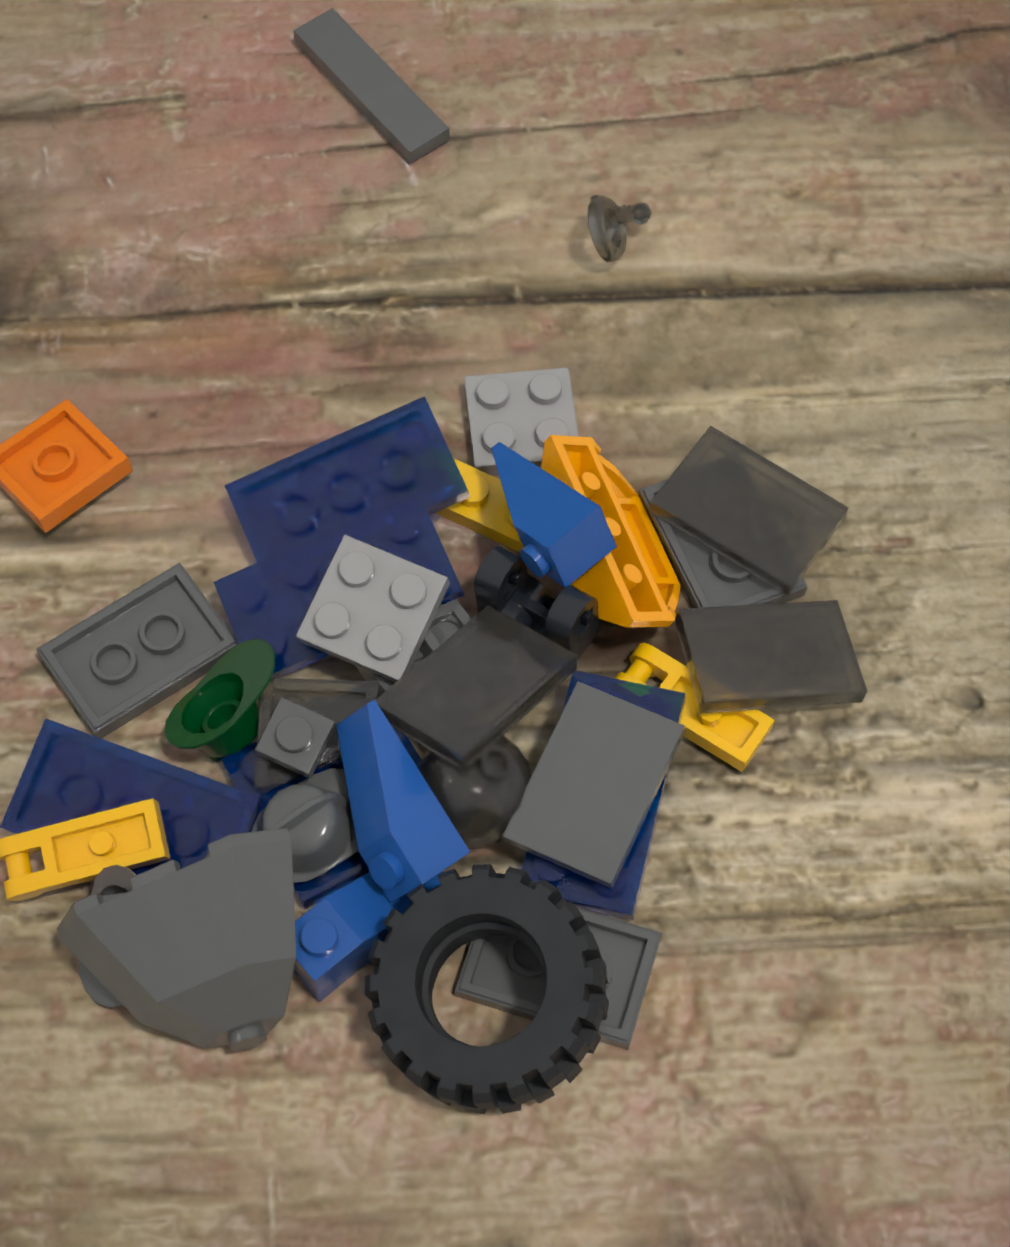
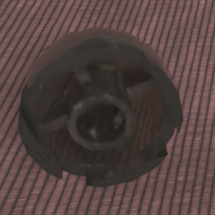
(483, 794)

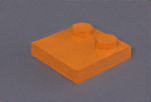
(59, 465)

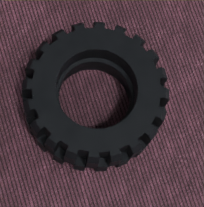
(438, 925)

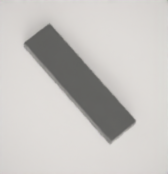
(371, 85)

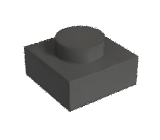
(295, 738)

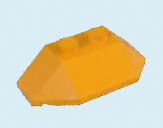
(636, 578)

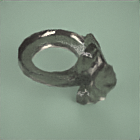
(608, 224)

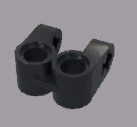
(507, 587)

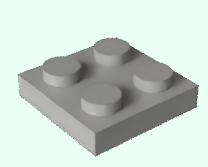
(518, 412)
(373, 609)

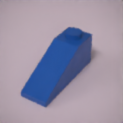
(555, 523)
(393, 809)
(340, 931)

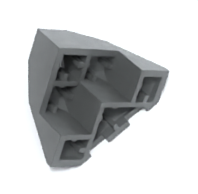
(198, 945)

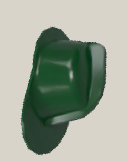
(224, 706)

